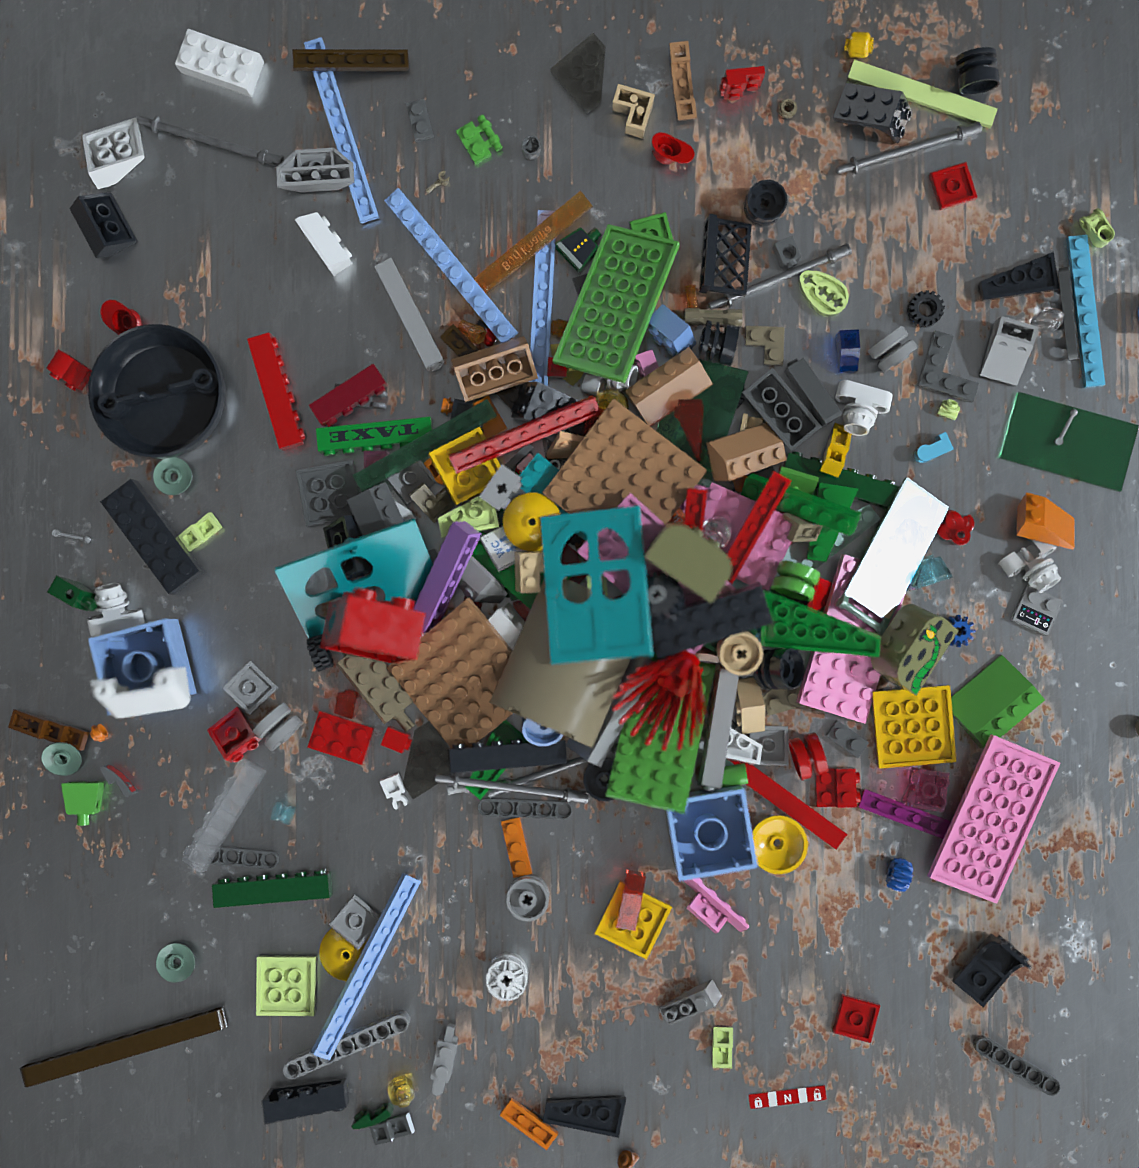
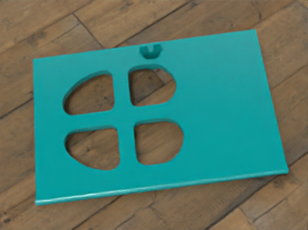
(398, 564)
(599, 626)

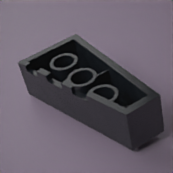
(304, 1100)

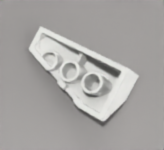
(739, 746)

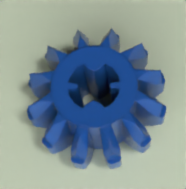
(961, 623)
(899, 874)

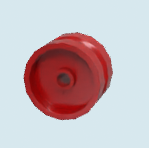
(808, 756)

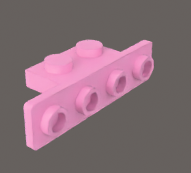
(711, 909)

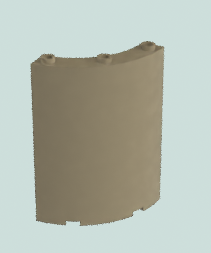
(560, 696)

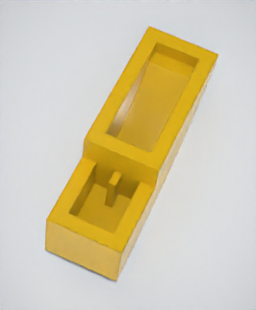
(836, 450)

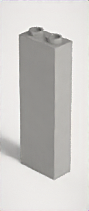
(611, 728)

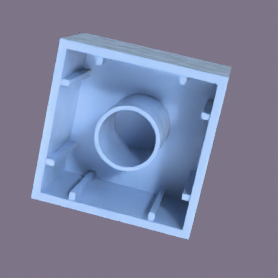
(139, 653)
(712, 834)

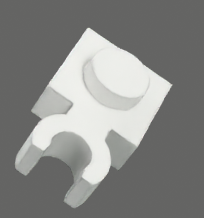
(393, 788)

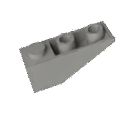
(691, 1002)

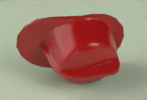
(670, 149)
(119, 317)

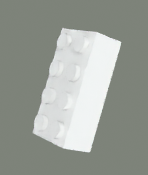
(219, 63)

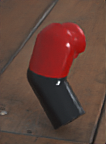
(490, 338)

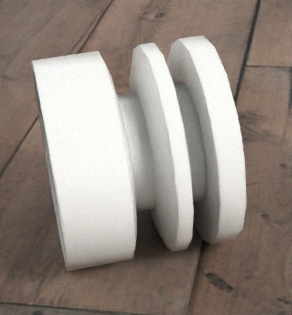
(512, 966)

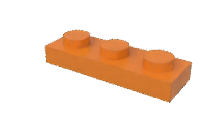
(516, 847)
(528, 1123)

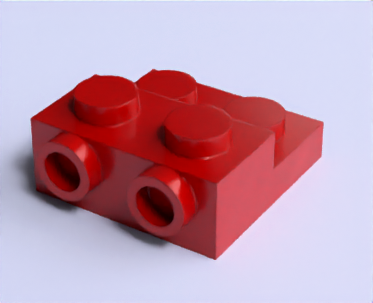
(740, 79)
(234, 735)
(837, 788)

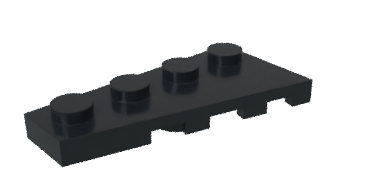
(1026, 279)
(590, 1115)

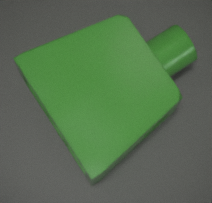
(82, 799)

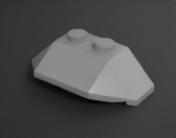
(315, 171)
(480, 584)

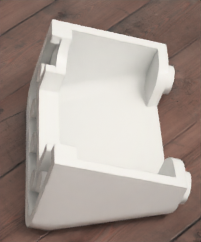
(169, 693)

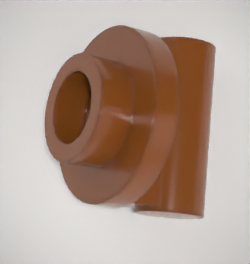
(627, 1159)

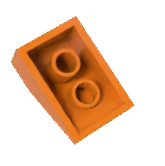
(1044, 521)

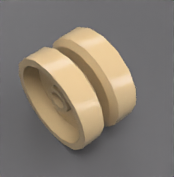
(740, 663)

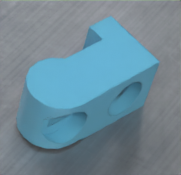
(928, 452)

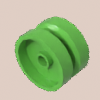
(795, 580)

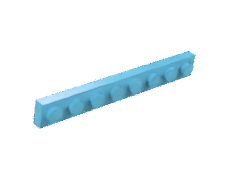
(1085, 311)

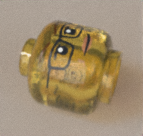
(401, 1091)

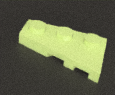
(475, 512)

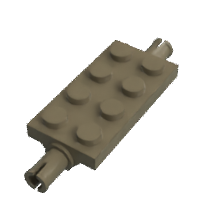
(377, 688)

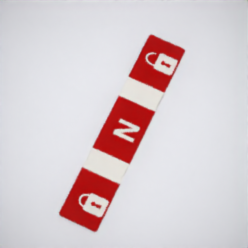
(787, 1097)

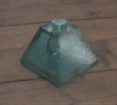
(929, 572)

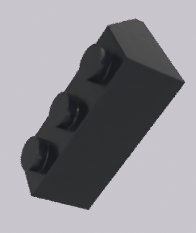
(102, 224)
(336, 534)

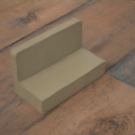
(802, 529)

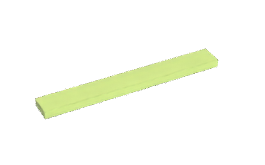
(923, 94)

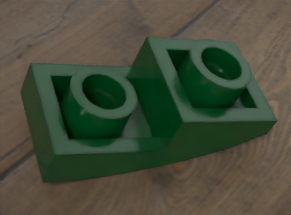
(368, 1119)

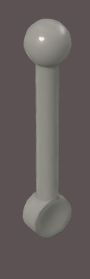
(1058, 441)
(56, 533)

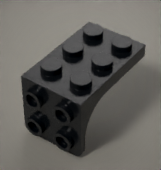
(874, 108)
(538, 400)
(989, 968)

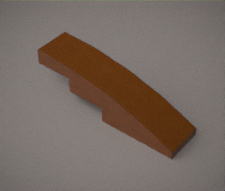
(47, 729)

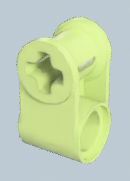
(1097, 226)

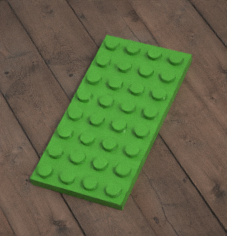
(616, 303)
(652, 775)

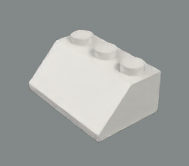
(325, 242)

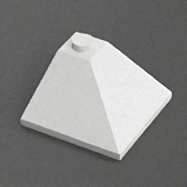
(113, 152)

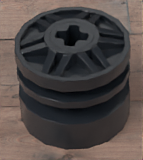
(977, 71)
(765, 192)
(718, 343)
(780, 669)

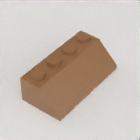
(494, 369)
(674, 380)
(745, 452)

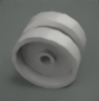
(893, 349)
(277, 726)
(524, 908)

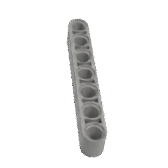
(356, 1041)

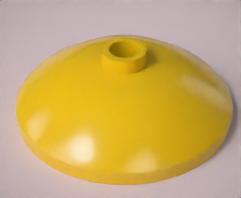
(517, 517)
(788, 853)
(332, 956)

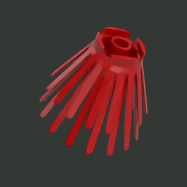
(677, 679)

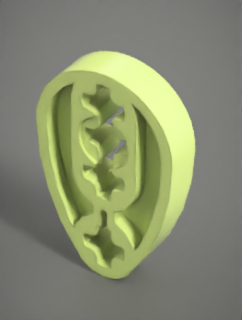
(832, 286)

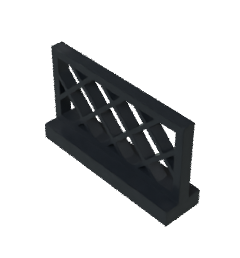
(709, 257)

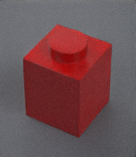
(396, 739)

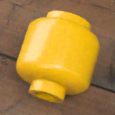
(859, 44)

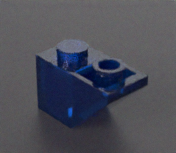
(848, 350)

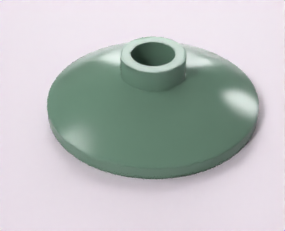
(163, 476)
(59, 764)
(169, 969)

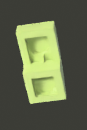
(200, 532)
(722, 1047)

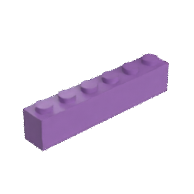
(446, 573)

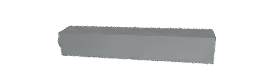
(409, 314)
(718, 730)

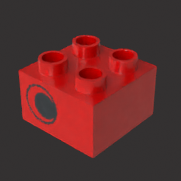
(373, 629)

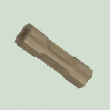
(698, 316)

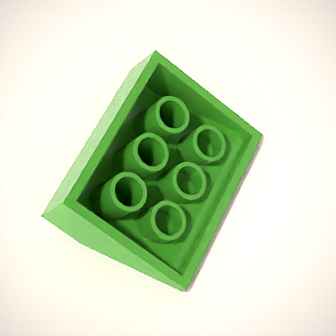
(994, 701)

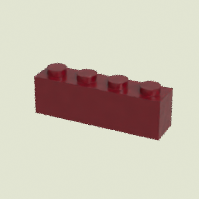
(348, 395)

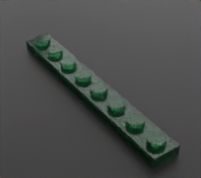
(423, 445)

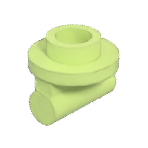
(949, 409)

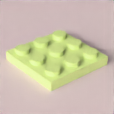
(286, 985)

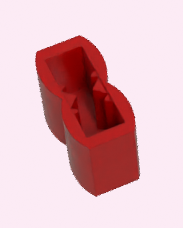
(69, 370)

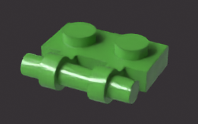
(473, 141)

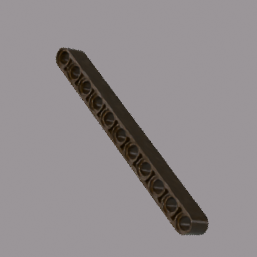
(123, 1047)

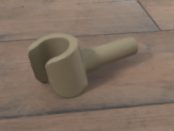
(438, 182)

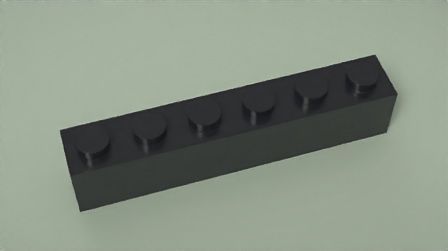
(504, 756)

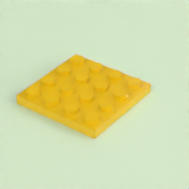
(913, 727)

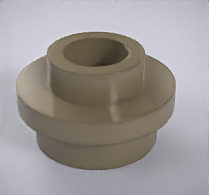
(787, 103)

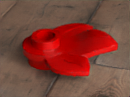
(954, 525)

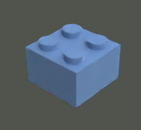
(671, 331)

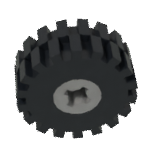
(669, 600)

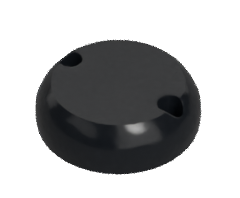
(157, 391)

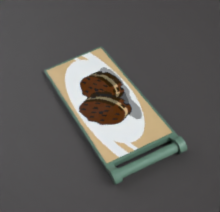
(894, 554)

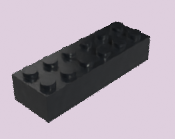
(152, 536)
(708, 622)

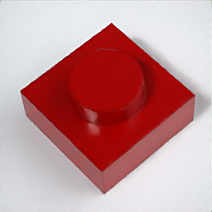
(556, 370)

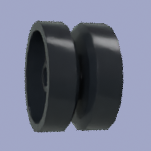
(592, 779)

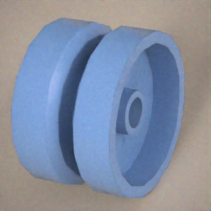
(538, 734)

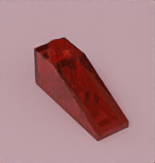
(691, 421)
(631, 900)

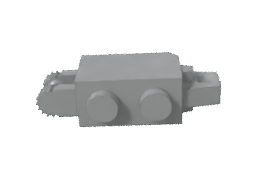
(444, 1059)

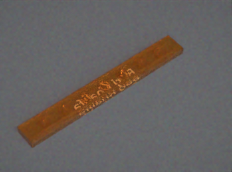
(533, 242)

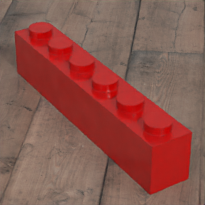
(276, 392)

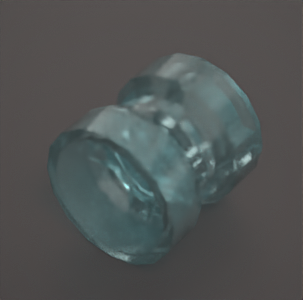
(283, 813)

